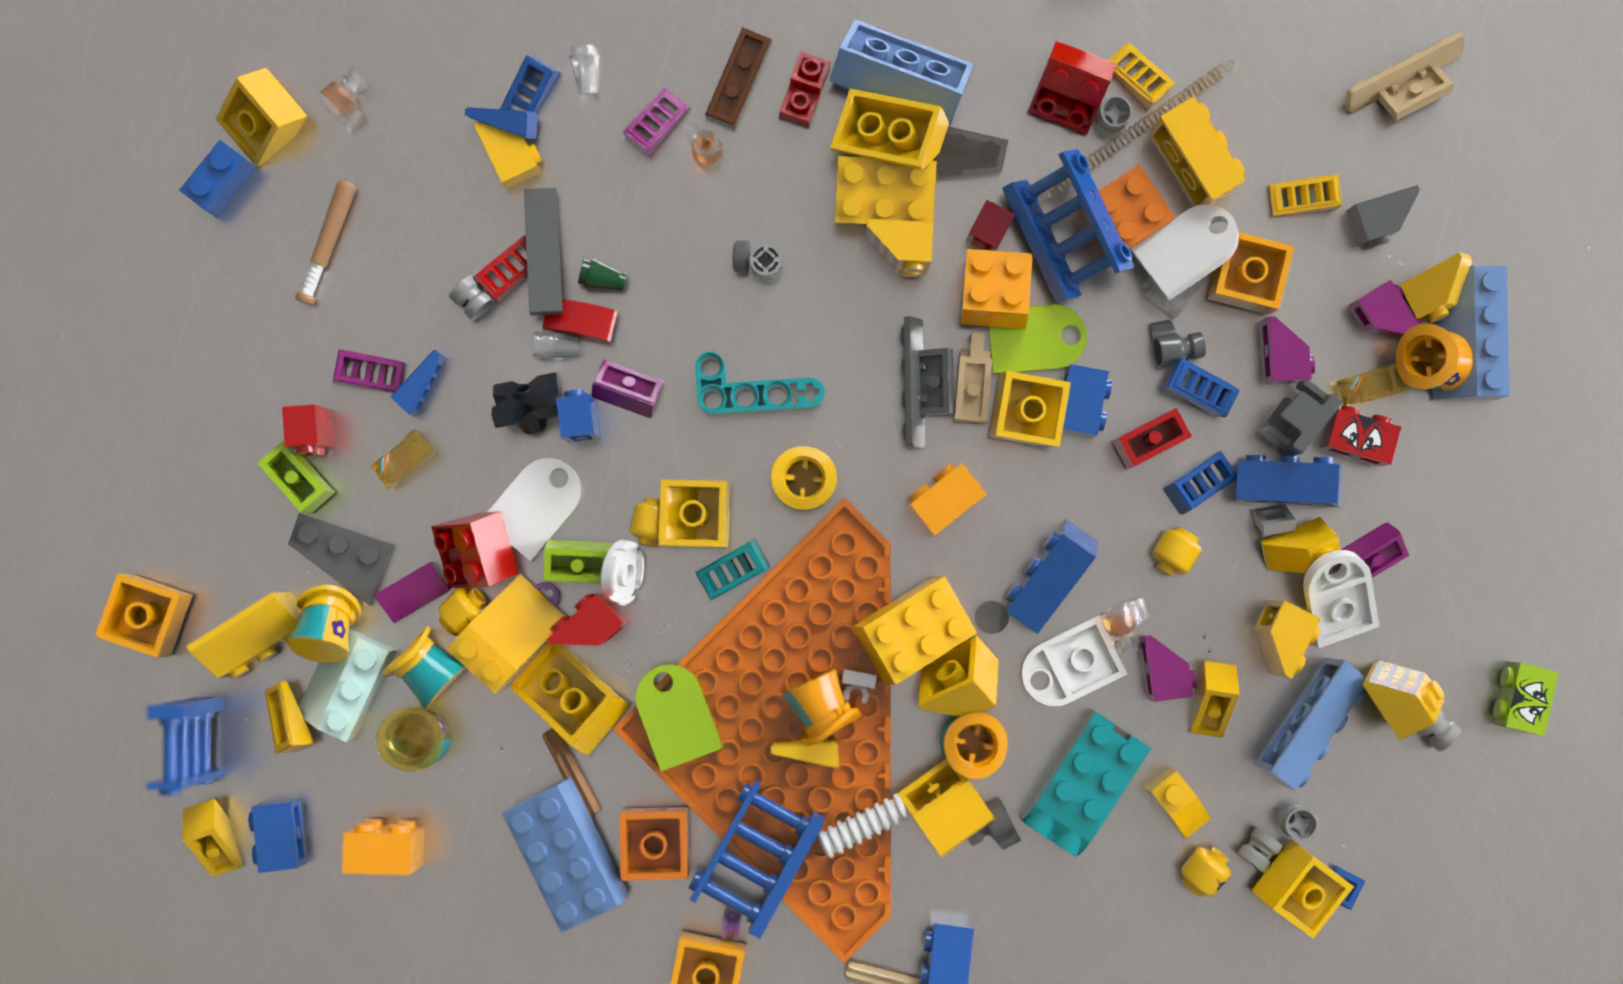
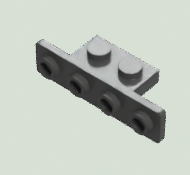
(927, 382)

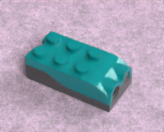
(1085, 783)

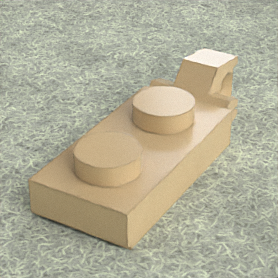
(973, 382)

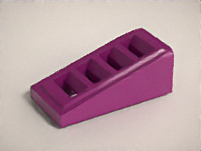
(649, 146)
(344, 355)

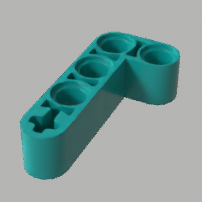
(760, 389)

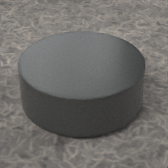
(741, 256)
(992, 617)

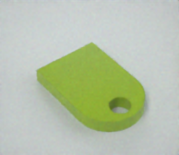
(1039, 344)
(676, 719)

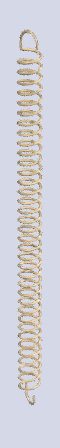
(1186, 97)

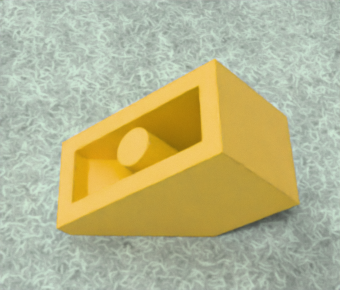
(509, 155)
(1437, 288)
(1300, 548)
(1214, 698)
(1178, 802)
(211, 838)

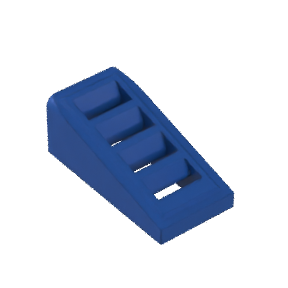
(524, 74)
(512, 121)
(416, 387)
(1219, 398)
(1183, 493)

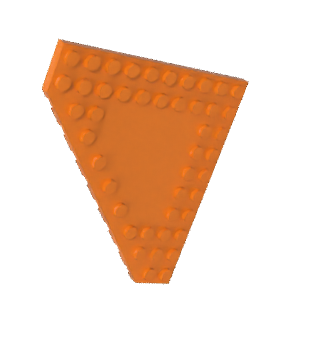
(767, 645)

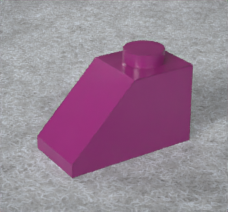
(1284, 354)
(1165, 672)

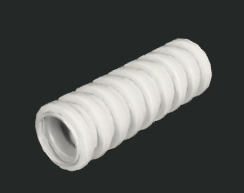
(863, 825)

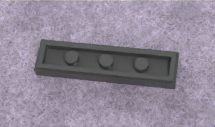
(543, 251)

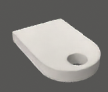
(1187, 249)
(535, 508)
(1340, 599)
(1074, 663)

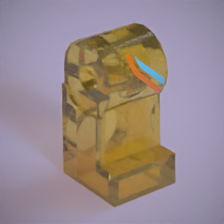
(1371, 385)
(404, 459)

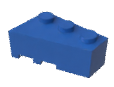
(1289, 481)
(1051, 576)

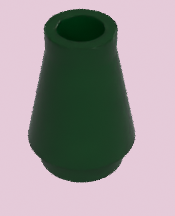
(600, 276)

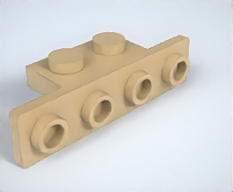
(1411, 82)

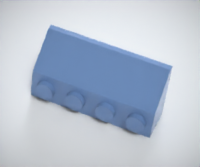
(899, 68)
(1483, 323)
(1312, 723)

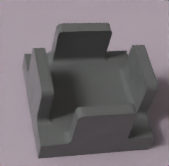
(1300, 420)

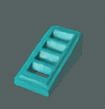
(757, 557)

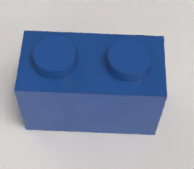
(217, 179)
(1086, 400)
(578, 416)
(277, 835)
(948, 955)

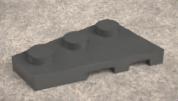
(343, 554)

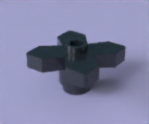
(526, 404)

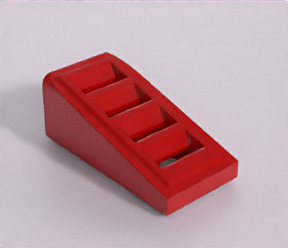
(493, 267)

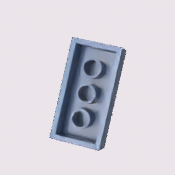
(566, 855)

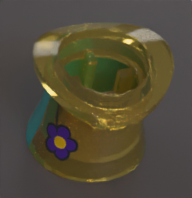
(413, 738)

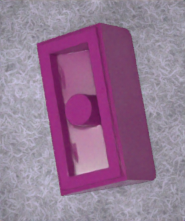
(626, 388)
(1380, 548)
(412, 592)

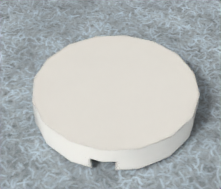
(622, 572)

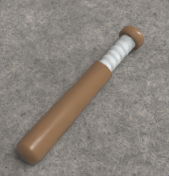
(327, 238)

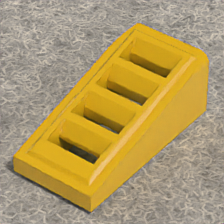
(1155, 75)
(1333, 191)
(286, 720)
(823, 753)

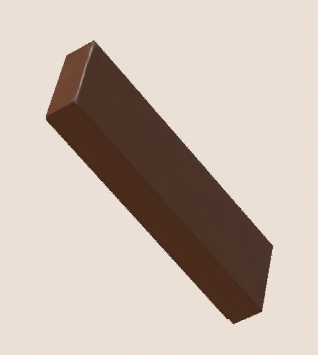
(738, 78)

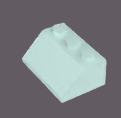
(346, 689)

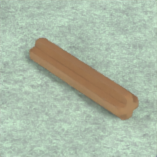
(569, 768)

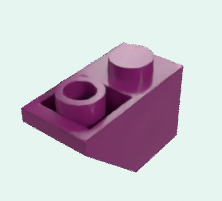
(1384, 311)

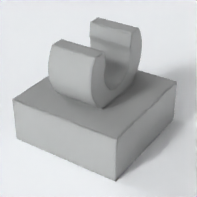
(1274, 520)
(858, 680)

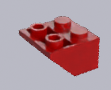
(1072, 87)
(475, 550)
(591, 625)

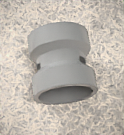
(1118, 110)
(766, 268)
(471, 298)
(1441, 733)
(1303, 825)
(1264, 843)

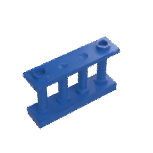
(1041, 240)
(186, 743)
(772, 885)

